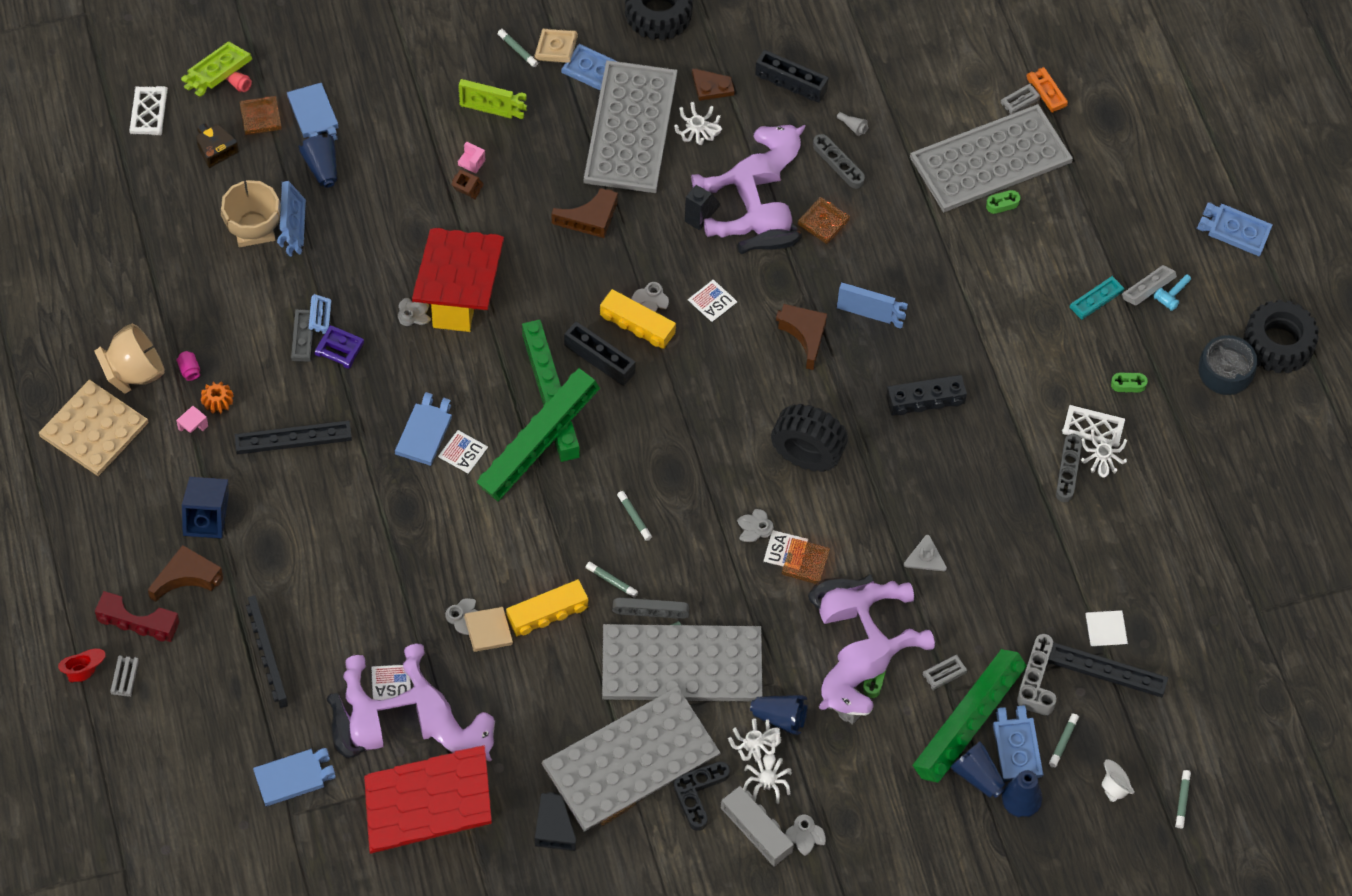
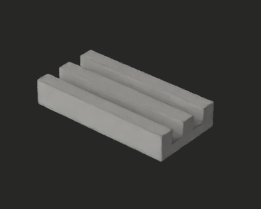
(1023, 101)
(127, 661)
(934, 685)

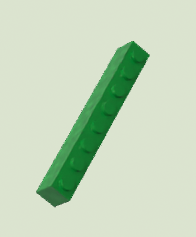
(548, 383)
(538, 434)
(969, 715)

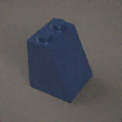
(205, 507)

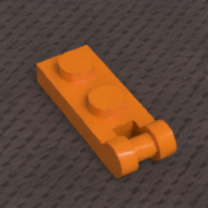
(1047, 89)

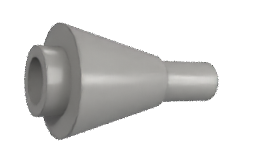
(857, 125)

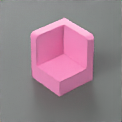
(472, 158)
(191, 420)

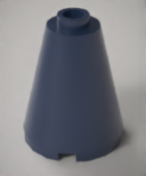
(321, 158)
(781, 711)
(980, 771)
(1022, 795)

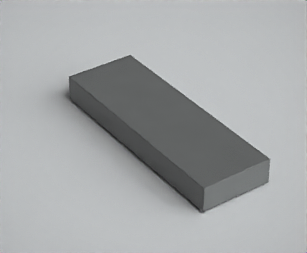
(302, 337)

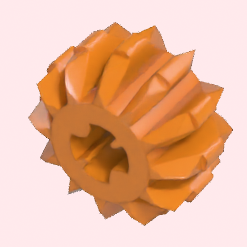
(217, 397)

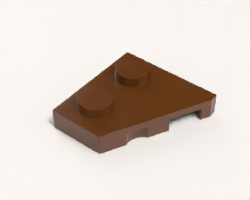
(712, 85)

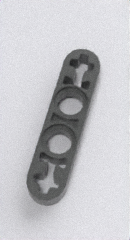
(836, 162)
(1066, 467)
(650, 608)

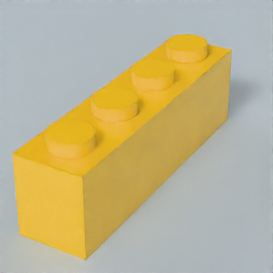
(637, 319)
(547, 608)

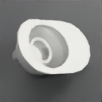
(1116, 781)

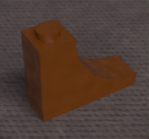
(590, 218)
(805, 326)
(186, 569)

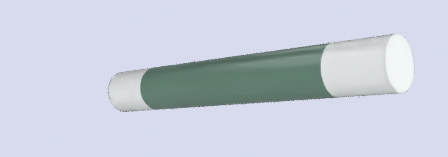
(517, 48)
(634, 515)
(611, 579)
(1063, 740)
(1183, 799)

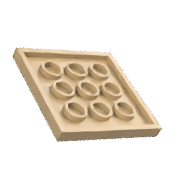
(93, 427)

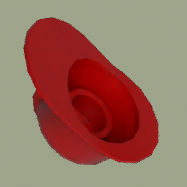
(81, 666)

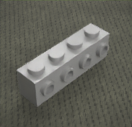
(757, 825)

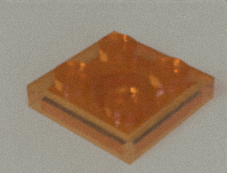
(260, 115)
(823, 220)
(805, 561)

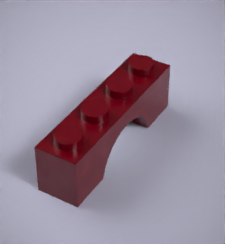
(160, 624)

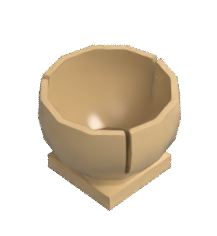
(253, 214)
(126, 362)

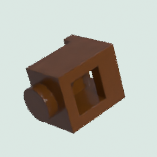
(467, 184)

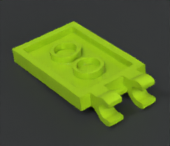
(215, 68)
(491, 99)

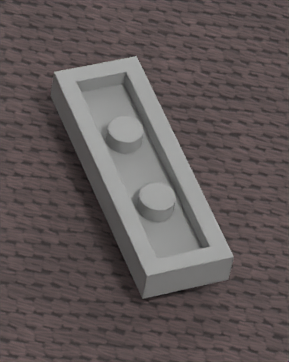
(1149, 285)

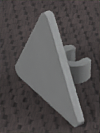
(925, 557)

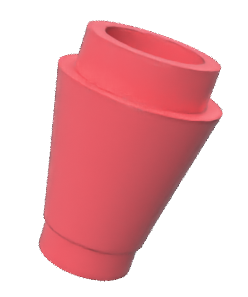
(240, 81)

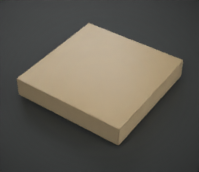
(556, 45)
(488, 629)

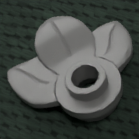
(649, 299)
(413, 312)
(753, 526)
(464, 606)
(807, 836)

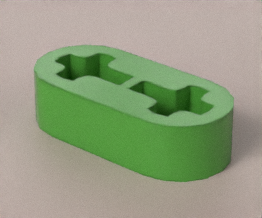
(1003, 201)
(1129, 382)
(878, 685)

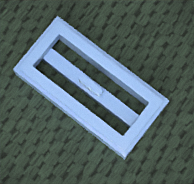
(316, 323)

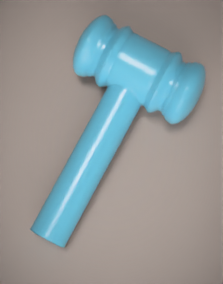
(1168, 299)

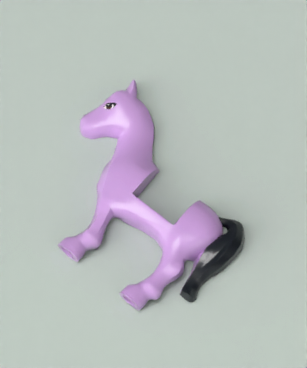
(768, 220)
(865, 658)
(433, 711)

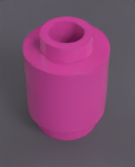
(188, 365)

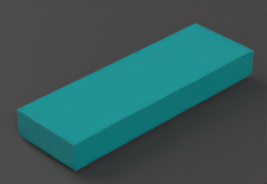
(1097, 297)

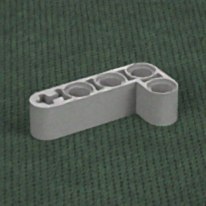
(1036, 672)

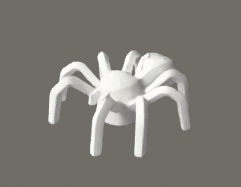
(698, 124)
(1103, 452)
(755, 740)
(767, 777)

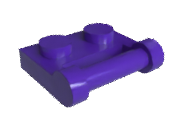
(340, 341)

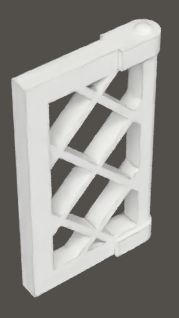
(146, 129)
(1097, 415)

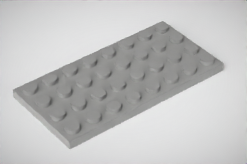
(630, 126)
(990, 158)
(699, 660)
(630, 758)

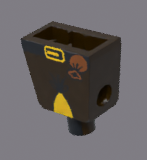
(215, 144)

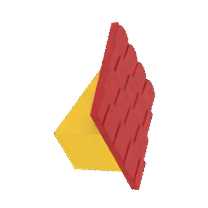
(457, 276)
(427, 799)

